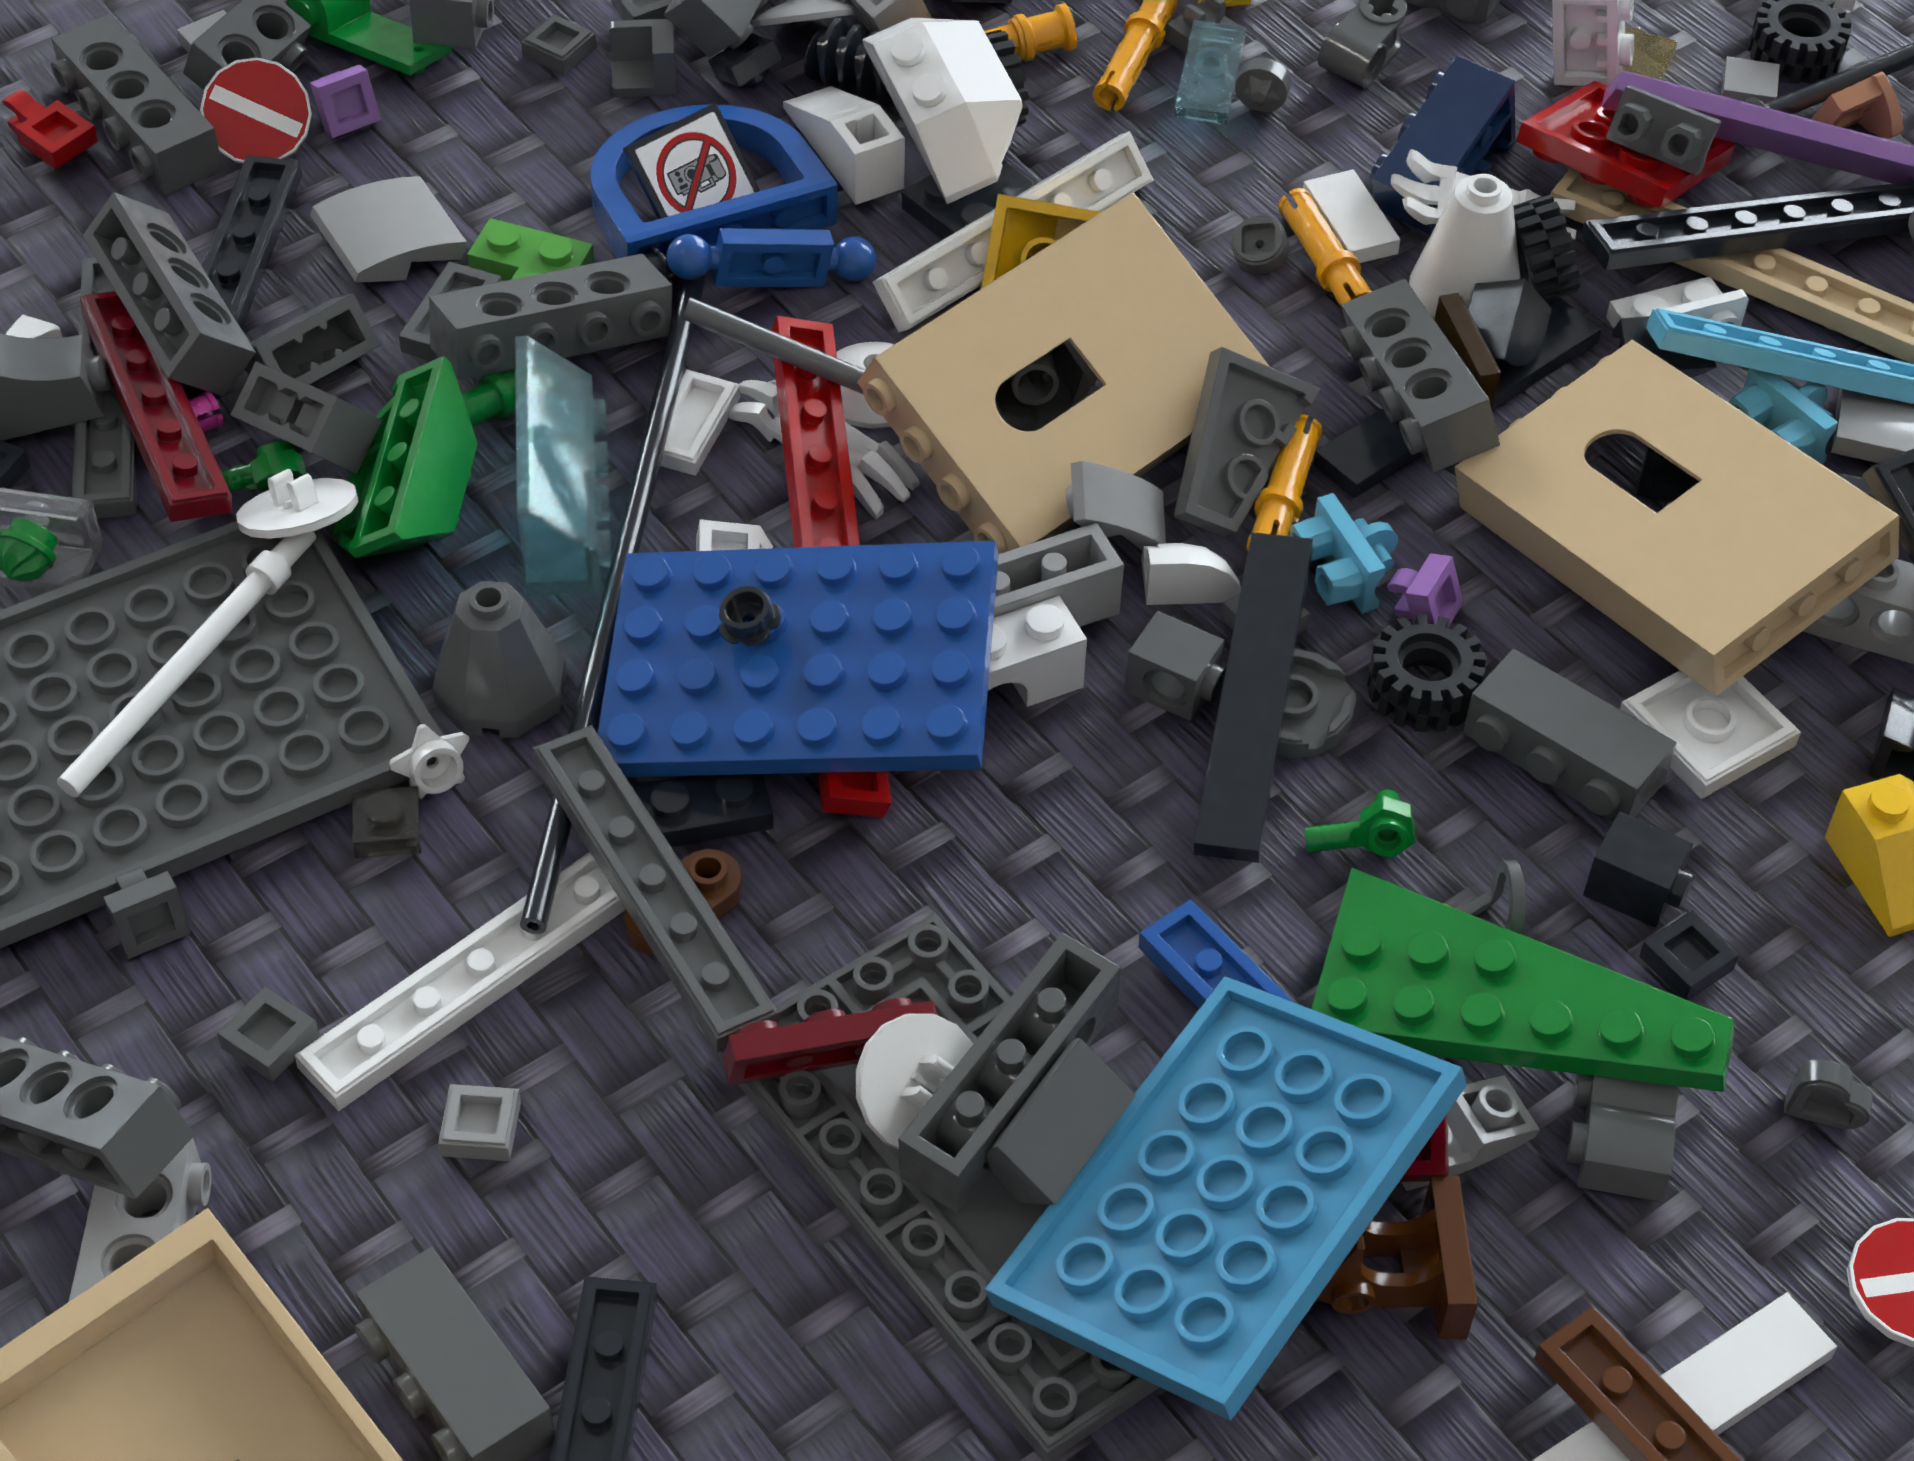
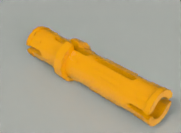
(1142, 36)
(1337, 268)
(1280, 503)

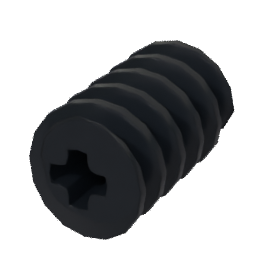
(845, 62)

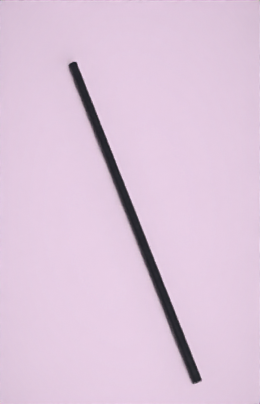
(629, 539)

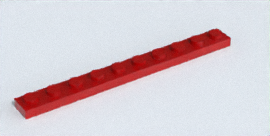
(822, 509)

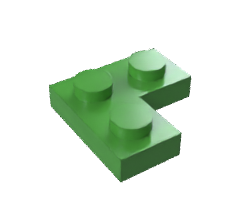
(523, 251)

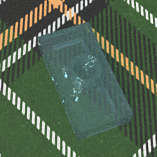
(1210, 72)

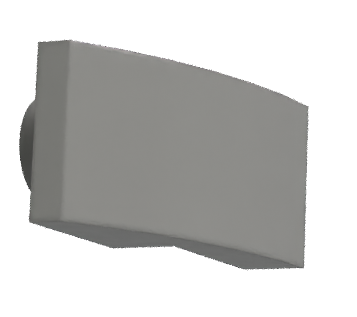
(1117, 502)
(1484, 1125)

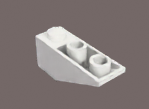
(852, 140)

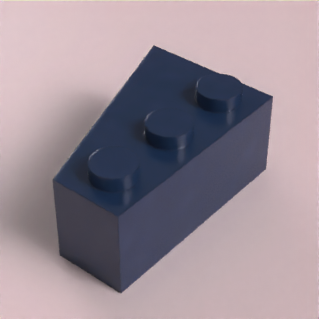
(1459, 125)

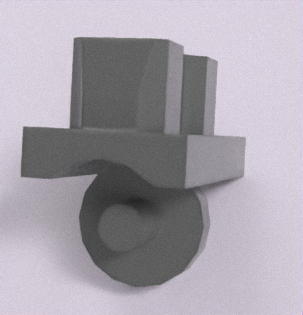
(1663, 129)

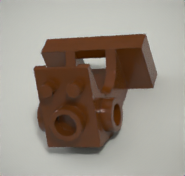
(1432, 1264)

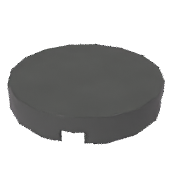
(1316, 707)

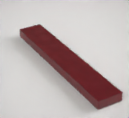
(157, 414)

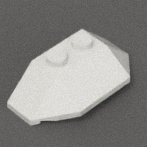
(950, 98)

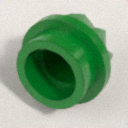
(26, 550)

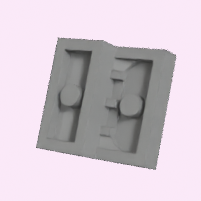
(387, 227)
(1872, 426)

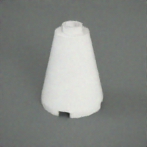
(1469, 243)

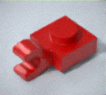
(50, 132)

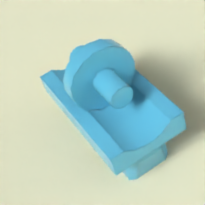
(1788, 410)
(1353, 551)

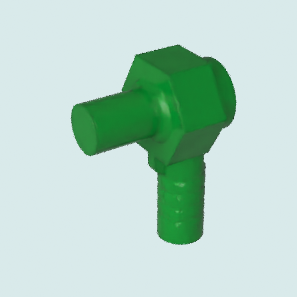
(270, 460)
(1383, 828)

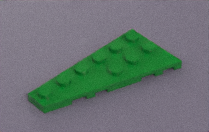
(1504, 998)

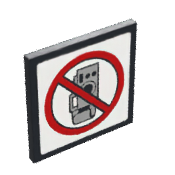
(691, 164)

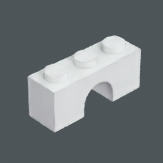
(1038, 651)

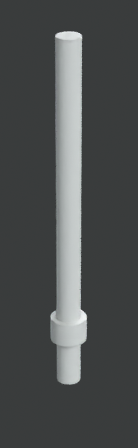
(263, 577)

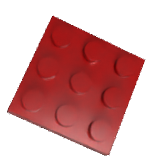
(1576, 133)

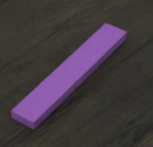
(1781, 131)

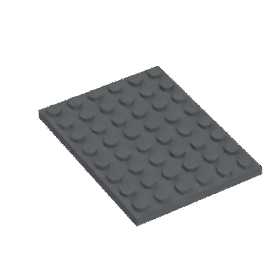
(252, 743)

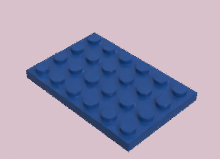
(865, 673)

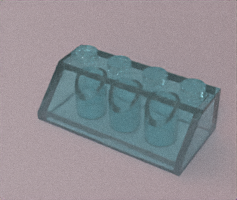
(560, 473)

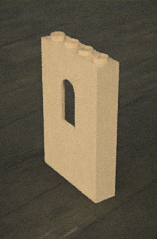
(1128, 312)
(1718, 570)
(178, 1364)

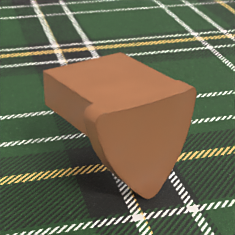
(1866, 103)

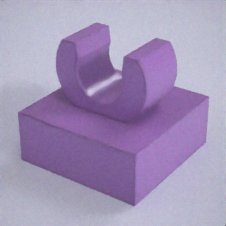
(345, 101)
(1429, 591)

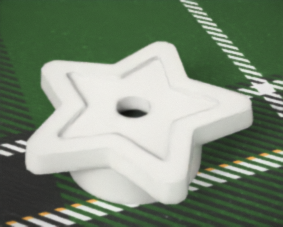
(440, 775)

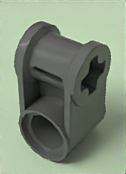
(1364, 41)

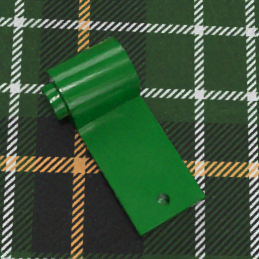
(367, 34)

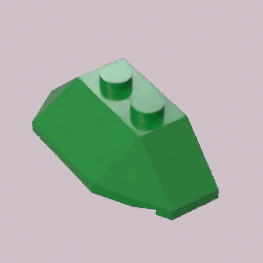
(414, 467)

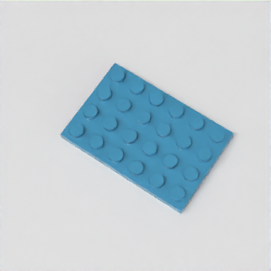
(1227, 1194)

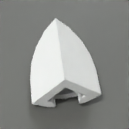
(1186, 575)

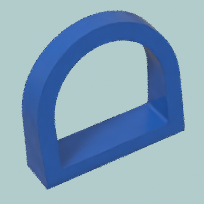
(802, 203)

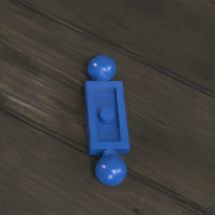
(771, 258)

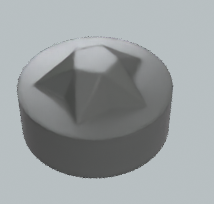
(1263, 84)
(1260, 244)

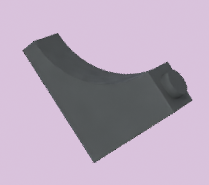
(49, 384)

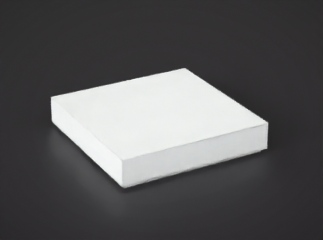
(1714, 735)

